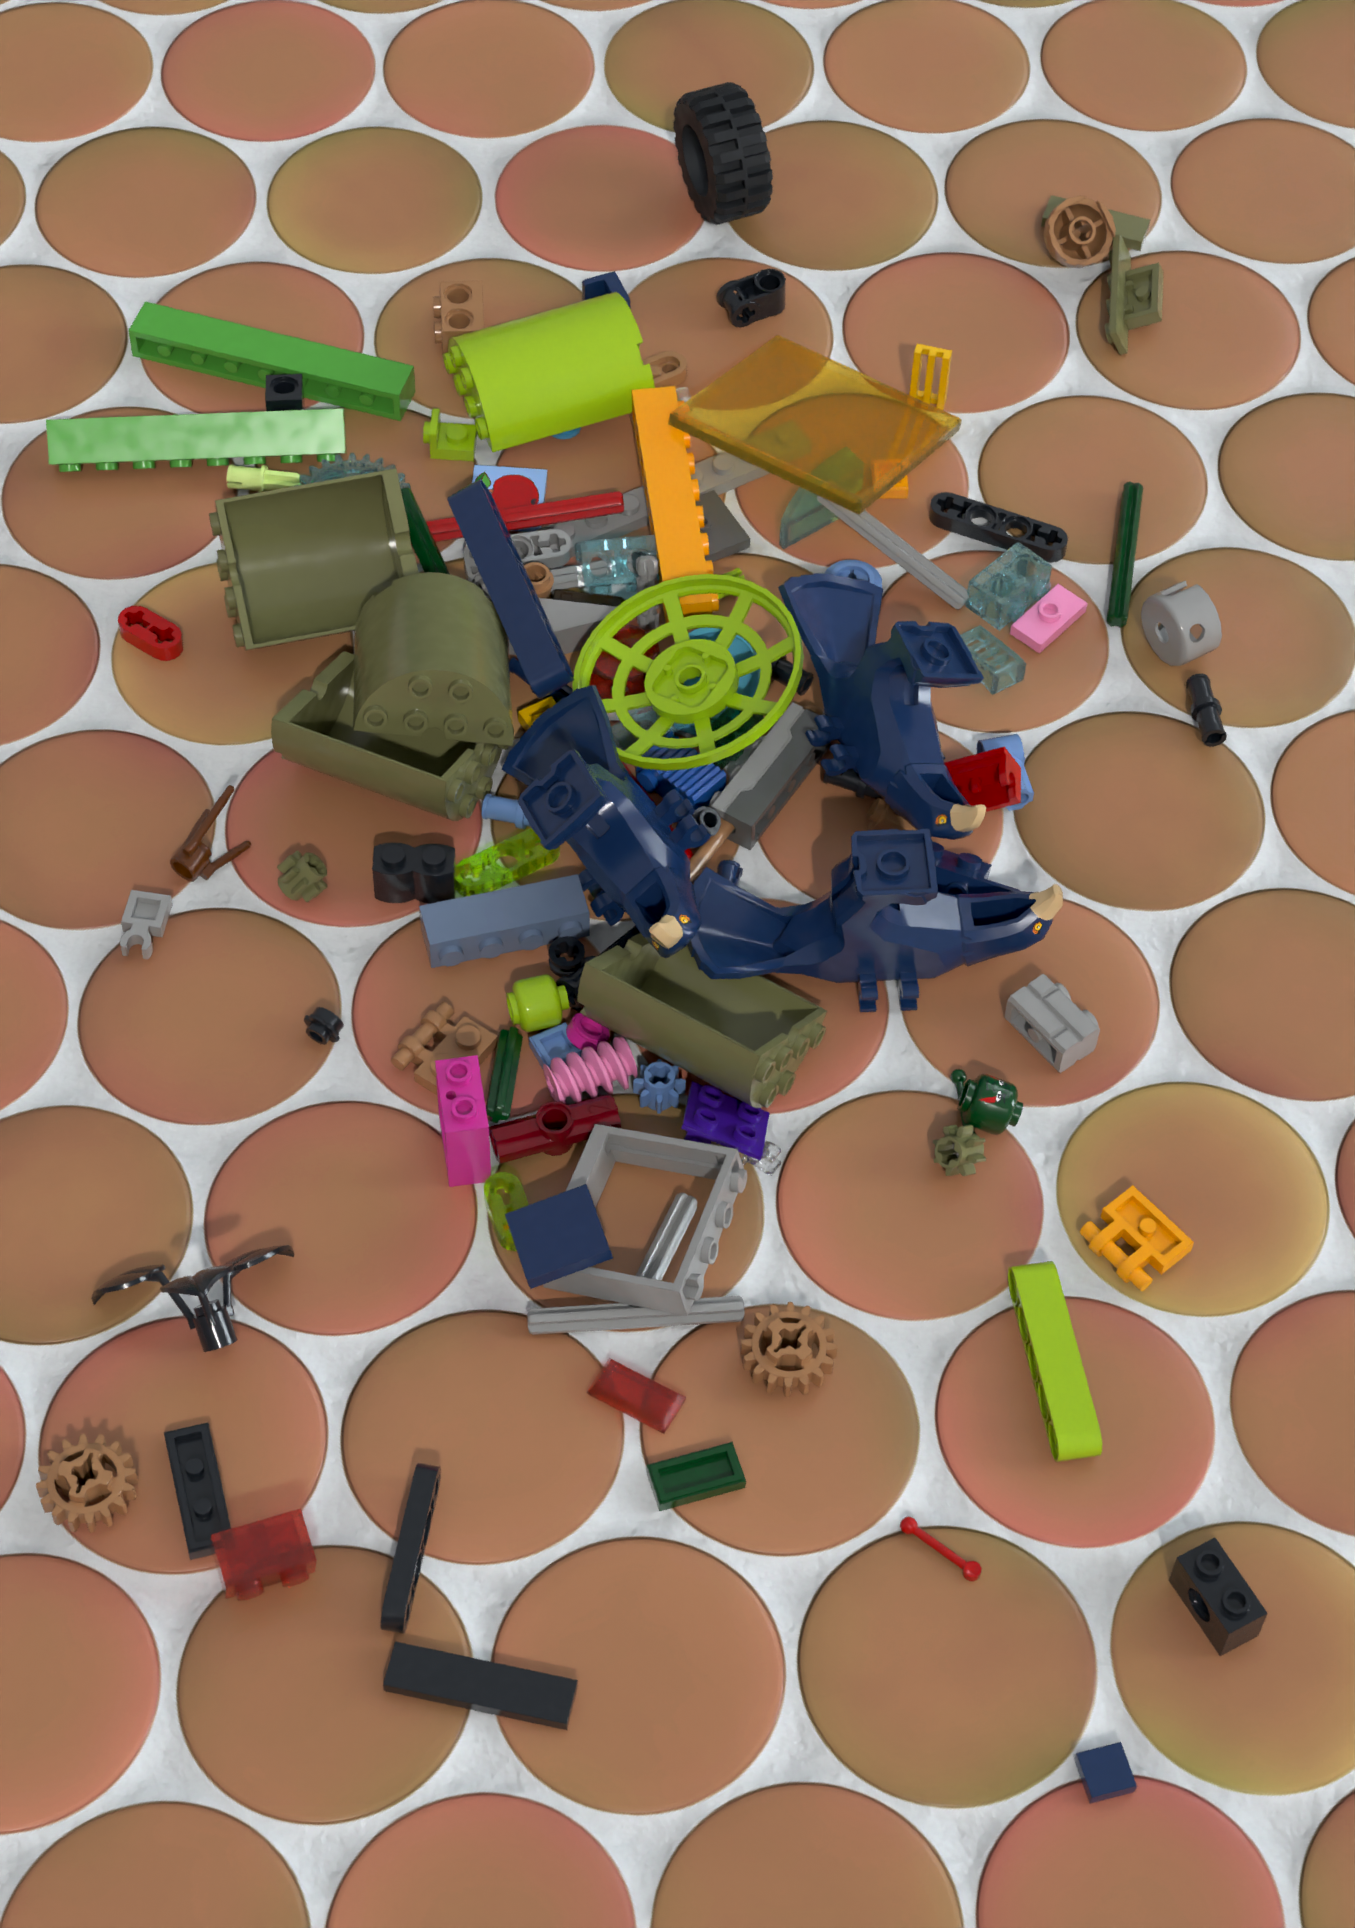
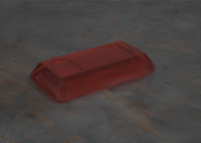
(636, 1395)

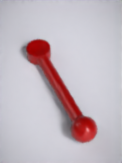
(971, 1569)

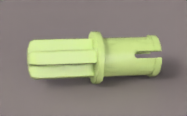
(260, 478)

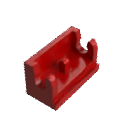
(988, 778)

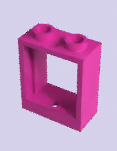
(463, 1120)

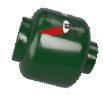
(990, 1104)

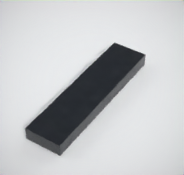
(480, 1685)

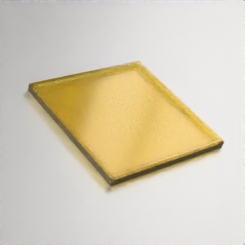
(816, 423)

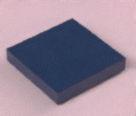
(558, 1236)

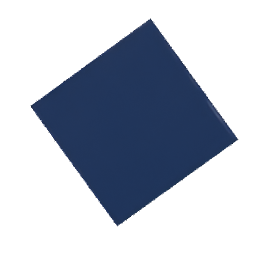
(1105, 1772)

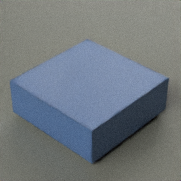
(552, 1044)

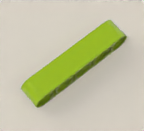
(1054, 1361)

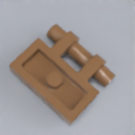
(459, 1041)

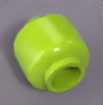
(537, 1003)

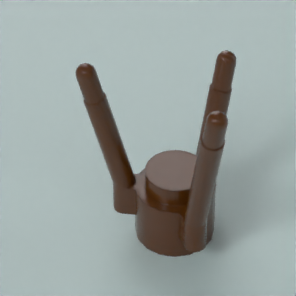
(193, 857)

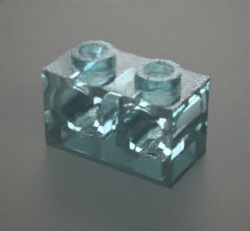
(615, 554)
(1009, 586)

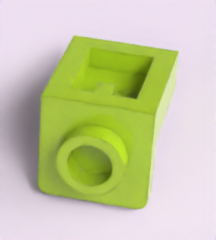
(449, 440)

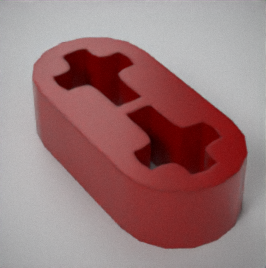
(153, 629)

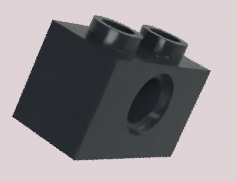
(1217, 1596)

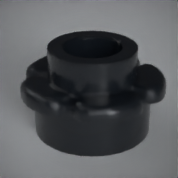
(323, 1026)

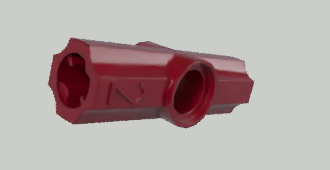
(532, 1133)

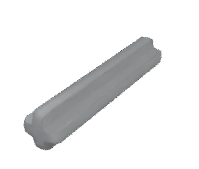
(668, 1237)

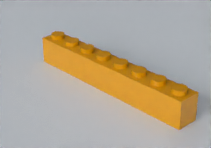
(671, 495)

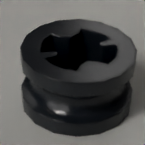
(572, 948)

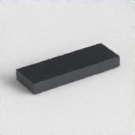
(197, 1486)

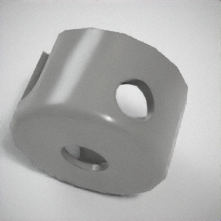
(1177, 614)

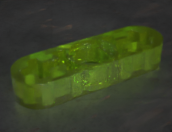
(517, 847)

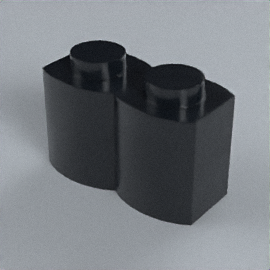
(414, 873)

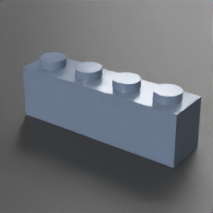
(504, 921)

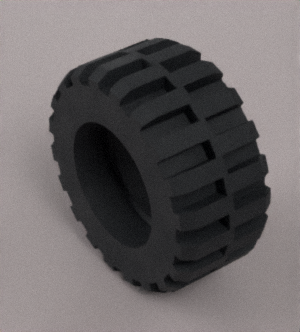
(723, 153)

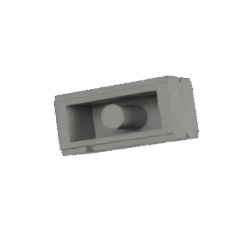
(1052, 1022)

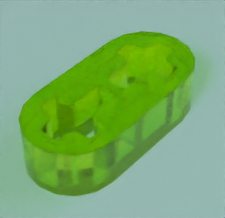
(496, 1207)

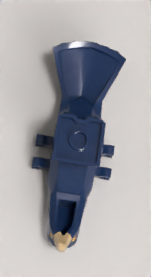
(882, 698)
(623, 839)
(872, 925)

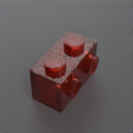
(263, 1555)

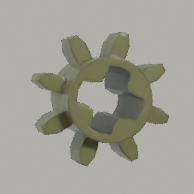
(302, 876)
(959, 1150)

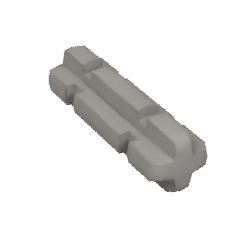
(647, 569)

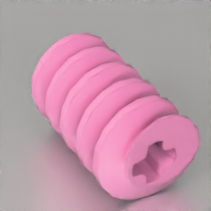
(591, 1071)

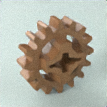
(788, 1349)
(98, 1496)

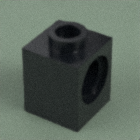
(284, 392)

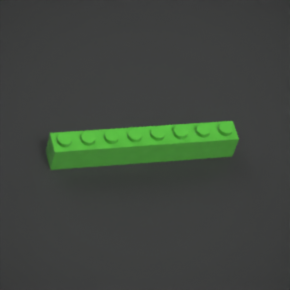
(251, 353)
(196, 437)

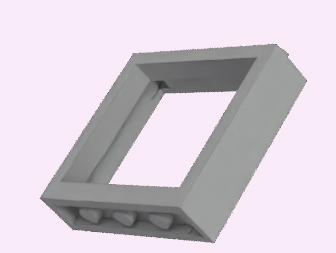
(670, 1154)

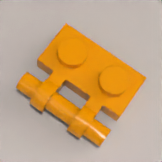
(1145, 1229)

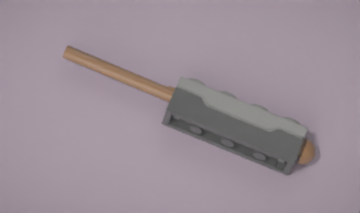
(763, 783)

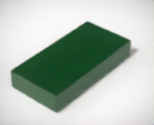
(696, 1476)

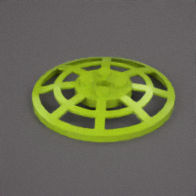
(690, 660)

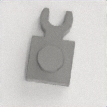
(144, 917)

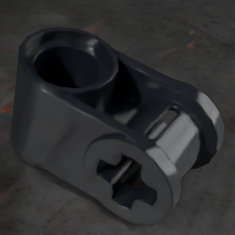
(756, 297)

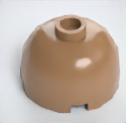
(1079, 232)

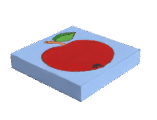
(513, 486)

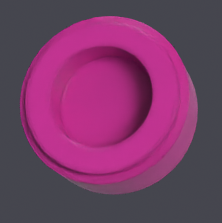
(586, 1032)

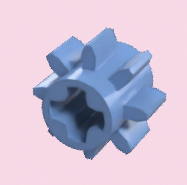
(659, 1086)

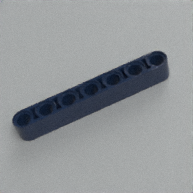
(510, 589)

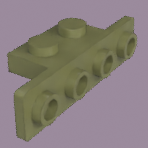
(1134, 297)

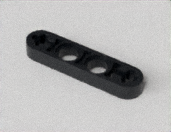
(1000, 522)
(410, 1548)

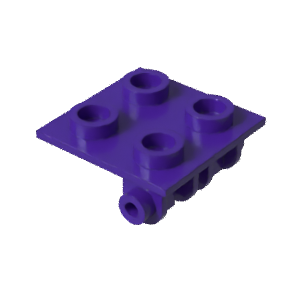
(724, 1120)

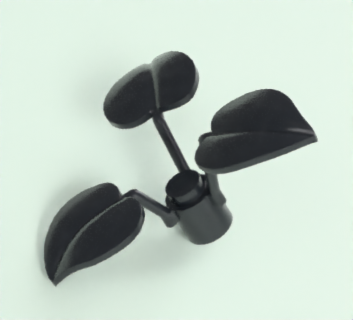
(211, 1319)

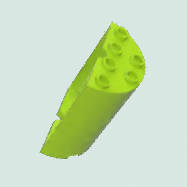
(549, 371)

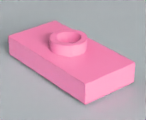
(1048, 618)

